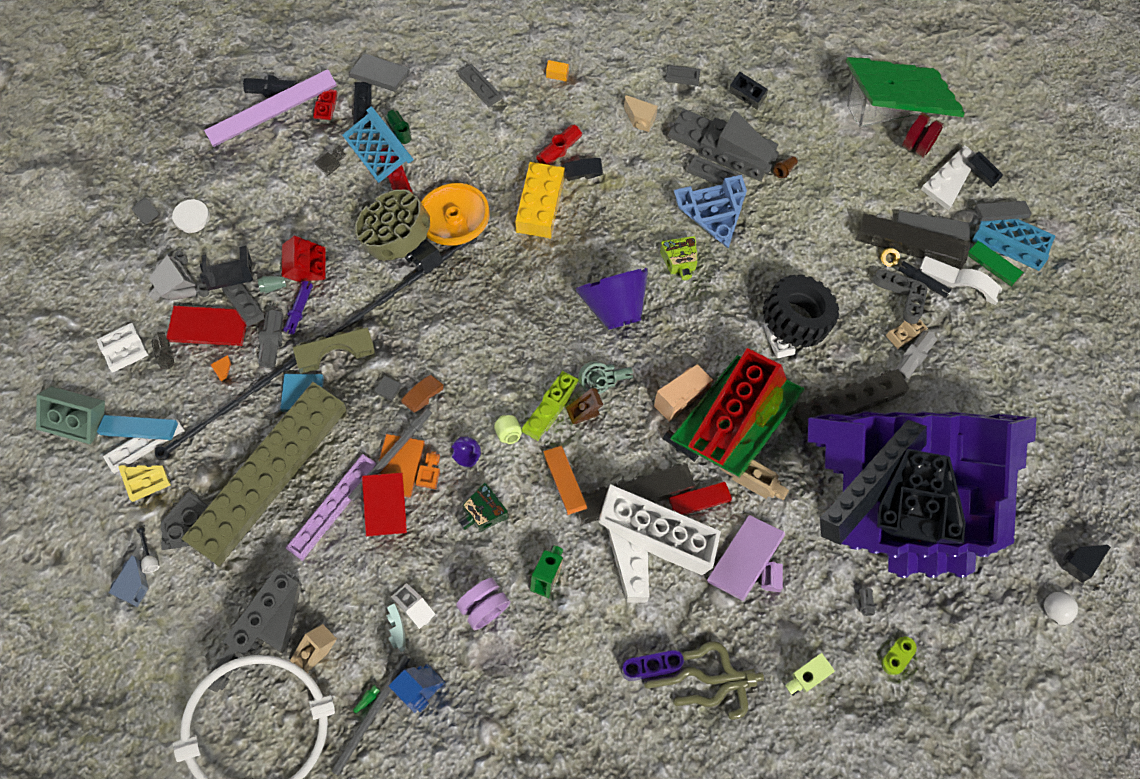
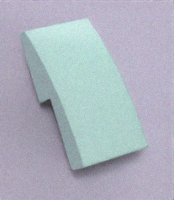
(397, 632)

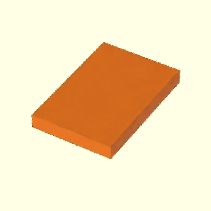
(405, 461)

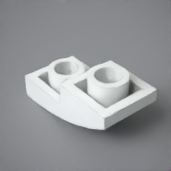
(780, 348)

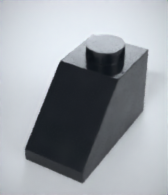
(1084, 561)

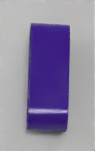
(661, 660)

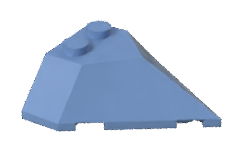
(714, 207)

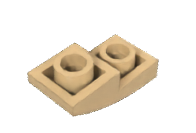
(905, 333)

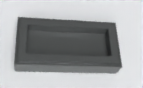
(682, 75)

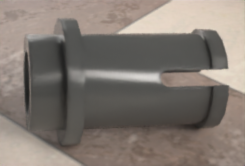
(867, 603)

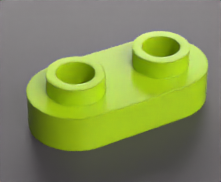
(900, 655)

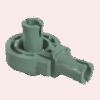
(603, 376)

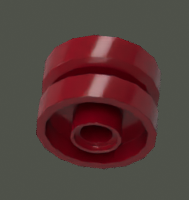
(922, 135)

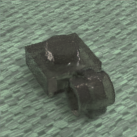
(160, 347)

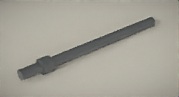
(415, 426)
(369, 716)

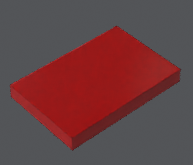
(384, 504)

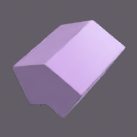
(772, 577)

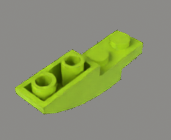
(551, 406)

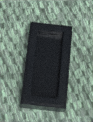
(984, 169)

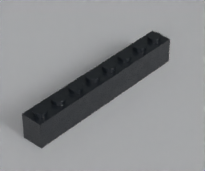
(870, 483)

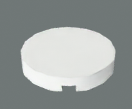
(190, 216)

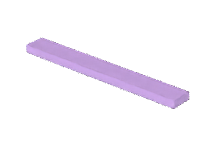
(270, 108)

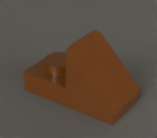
(585, 407)

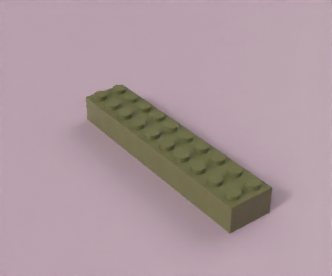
(264, 474)

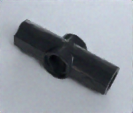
(268, 86)

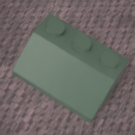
(69, 414)

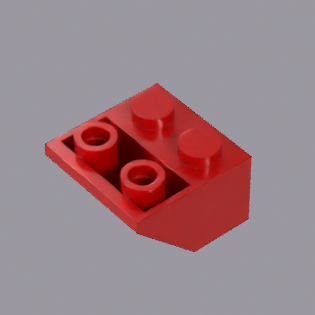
(303, 260)

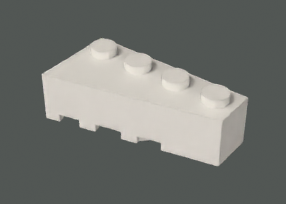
(632, 568)

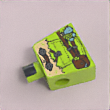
(680, 256)

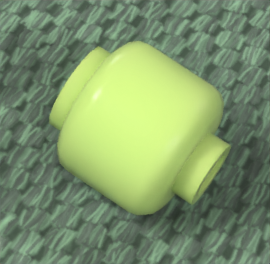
(508, 429)

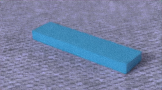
(137, 427)

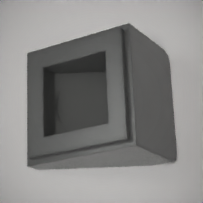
(145, 211)

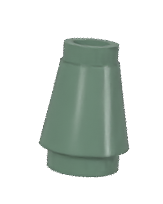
(271, 283)

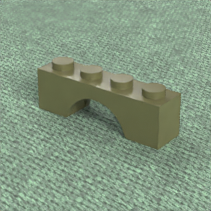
(310, 354)

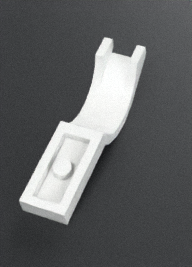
(955, 277)

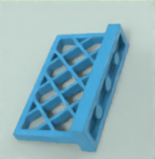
(390, 139)
(1010, 245)

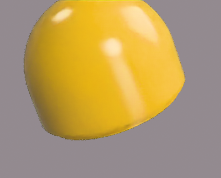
(896, 257)

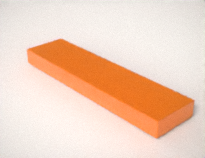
(564, 480)

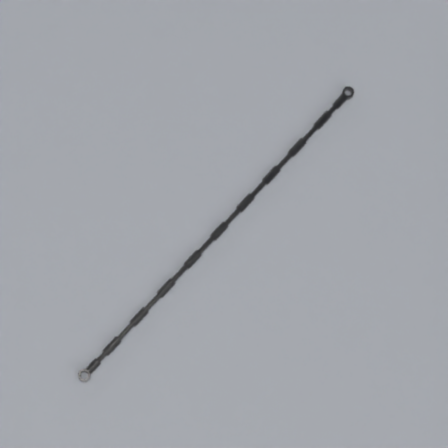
(292, 362)

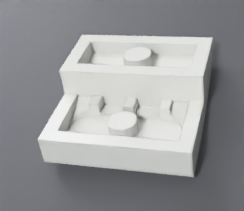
(122, 347)

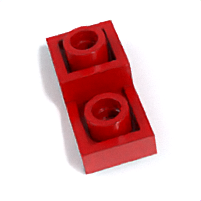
(326, 105)

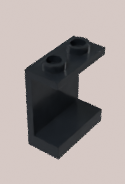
(227, 273)

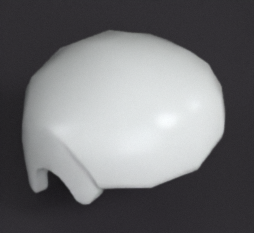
(1061, 607)

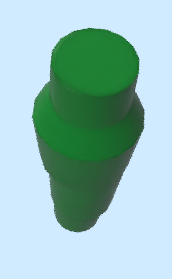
(367, 698)

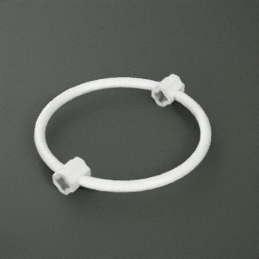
(320, 707)

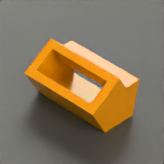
(557, 70)

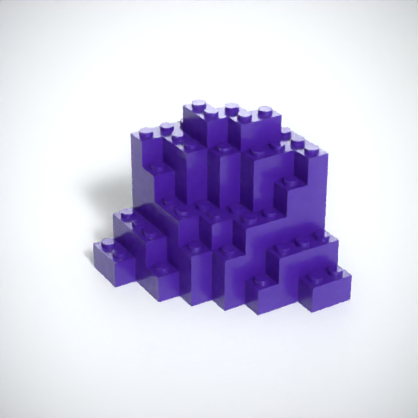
(985, 463)

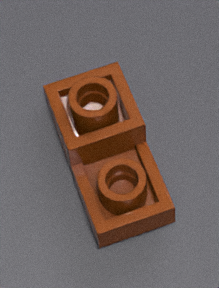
(421, 393)

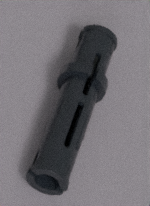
(930, 282)

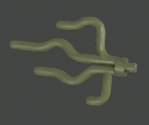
(736, 680)

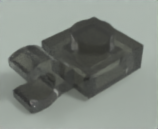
(330, 162)

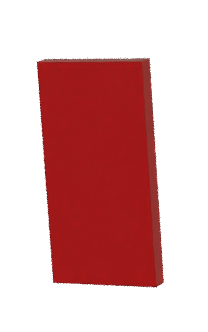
(206, 326)

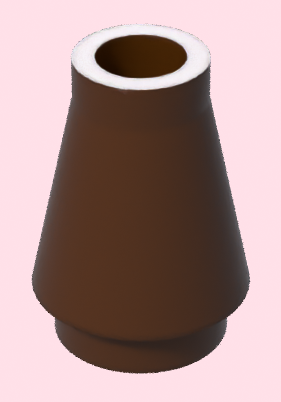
(784, 167)

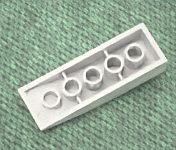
(660, 530)

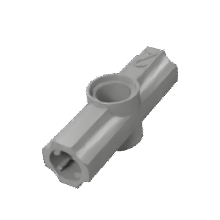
(916, 354)

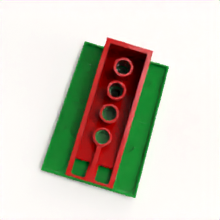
(725, 419)

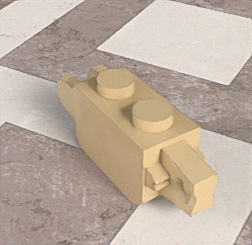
(761, 481)

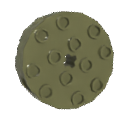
(392, 225)

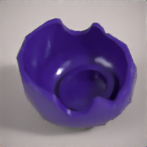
(466, 451)

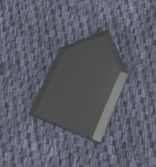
(180, 520)

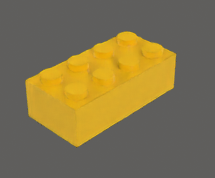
(540, 200)

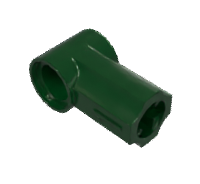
(399, 126)

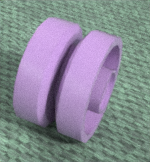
(483, 603)

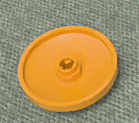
(456, 213)

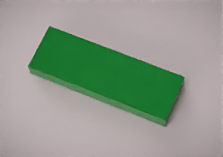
(995, 263)

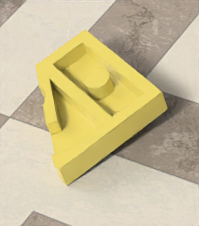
(143, 480)

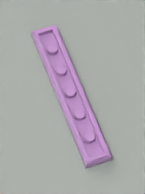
(329, 509)

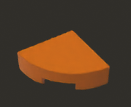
(222, 367)

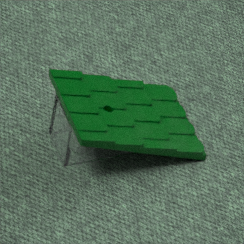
(896, 91)

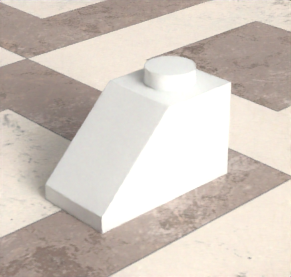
(413, 605)

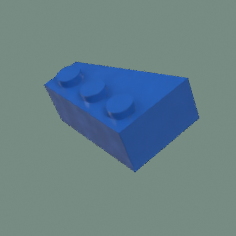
(417, 686)

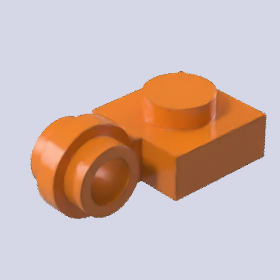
(428, 475)

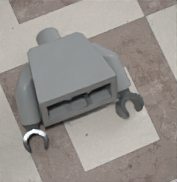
(173, 281)

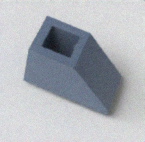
(131, 583)

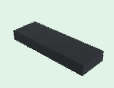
(362, 101)

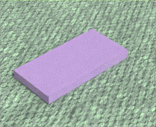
(746, 557)

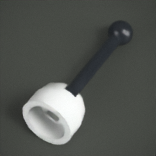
(148, 563)

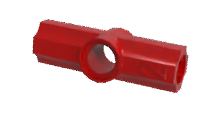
(559, 145)

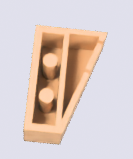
(682, 392)

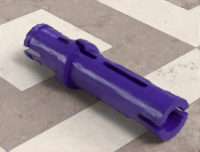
(295, 314)

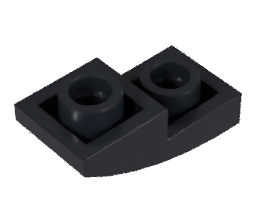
(581, 168)

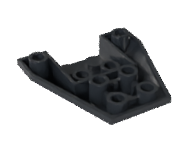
(923, 500)

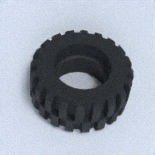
(788, 323)

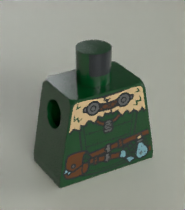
(483, 510)

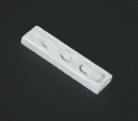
(135, 449)

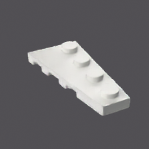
(948, 181)

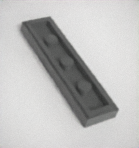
(948, 227)

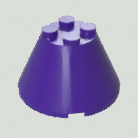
(616, 298)

